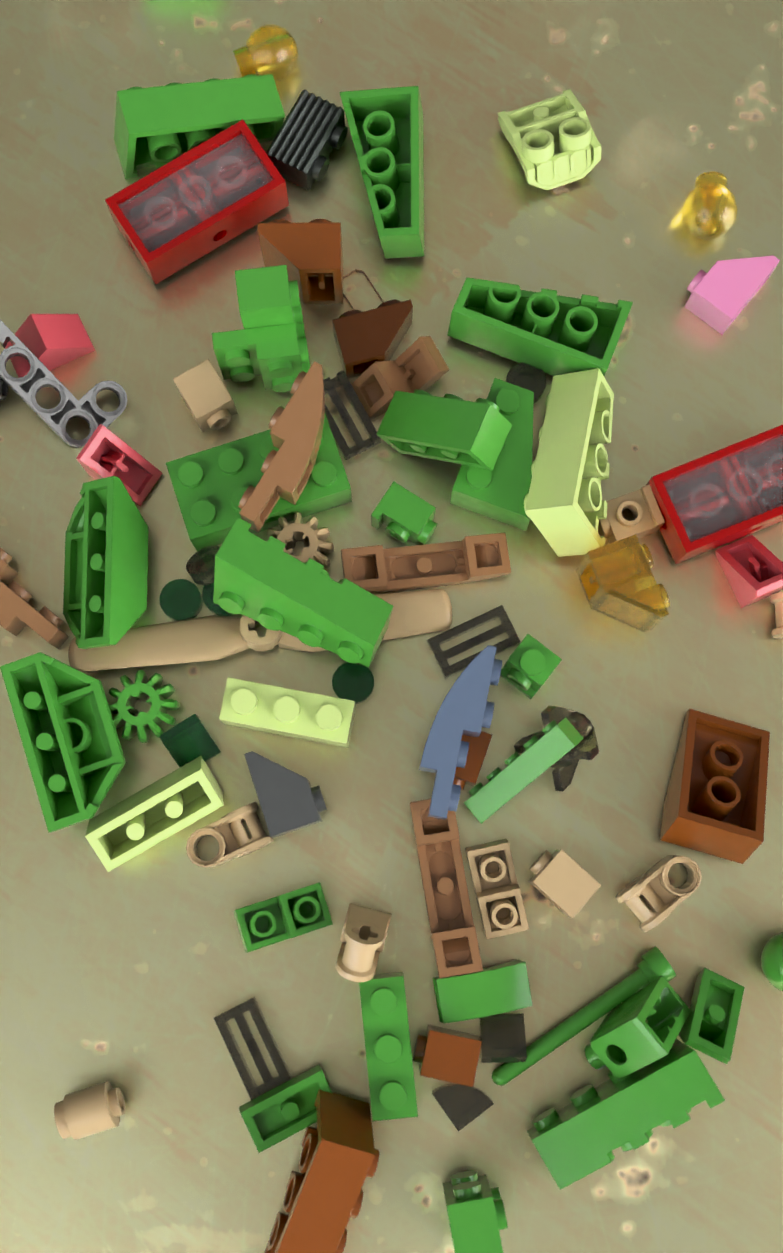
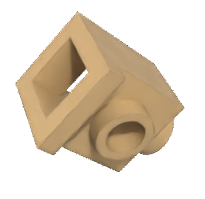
(644, 511)

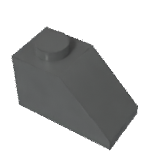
(284, 796)

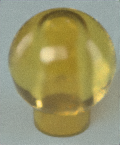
(268, 52)
(709, 207)

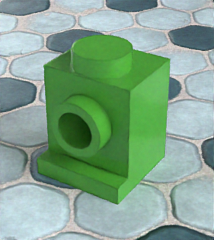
(405, 515)
(529, 666)

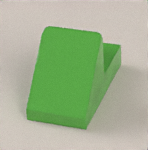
(713, 1015)

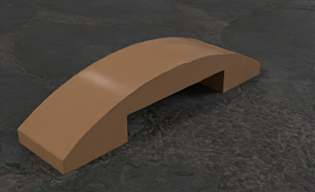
(428, 564)
(445, 892)

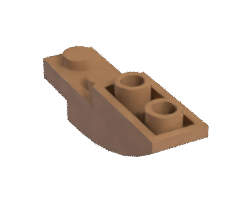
(298, 437)
(17, 612)

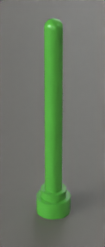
(652, 967)

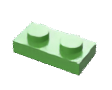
(284, 1109)

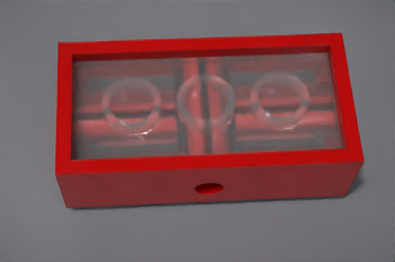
(198, 201)
(721, 495)

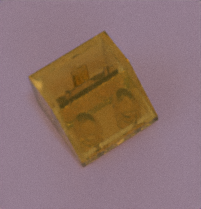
(622, 584)

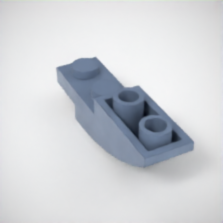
(461, 713)

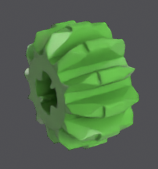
(141, 691)

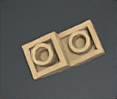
(496, 889)

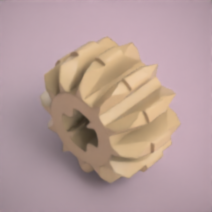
(306, 533)

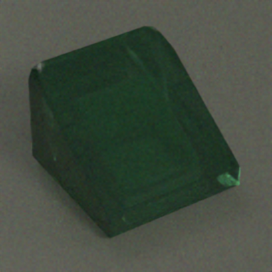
(189, 741)

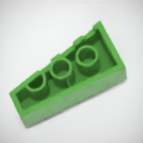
(174, 118)
(390, 154)
(538, 327)
(297, 597)
(621, 1114)

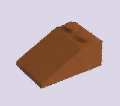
(717, 788)

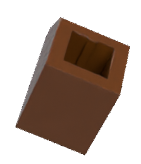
(371, 334)

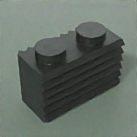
(307, 139)

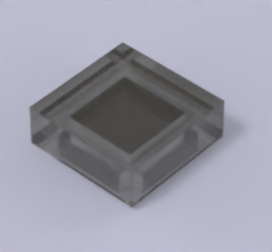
(503, 1038)

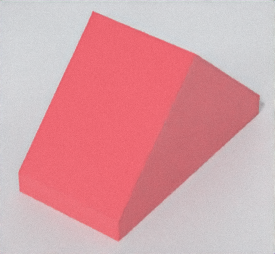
(53, 340)
(110, 456)
(750, 570)

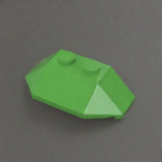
(104, 564)
(64, 736)

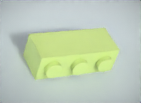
(287, 712)
(154, 813)

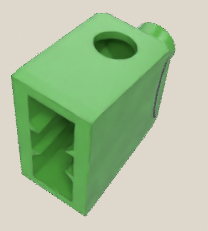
(626, 1040)

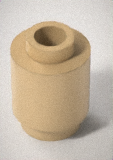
(89, 1111)

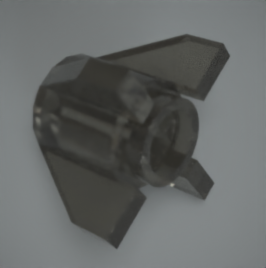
(585, 749)

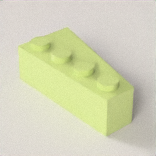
(572, 462)

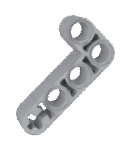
(69, 406)

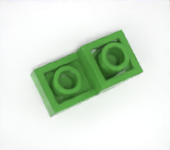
(282, 917)
(483, 992)

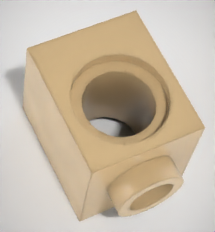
(206, 396)
(563, 882)

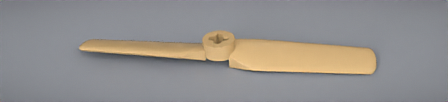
(222, 636)

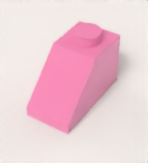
(727, 289)

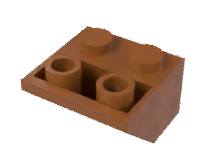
(311, 256)

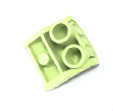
(552, 140)

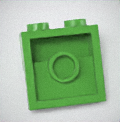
(262, 351)

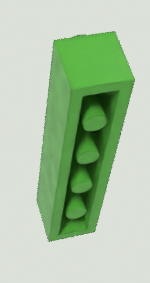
(522, 769)

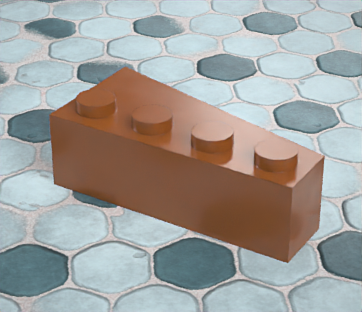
(331, 1179)

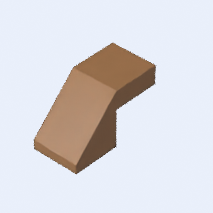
(414, 369)

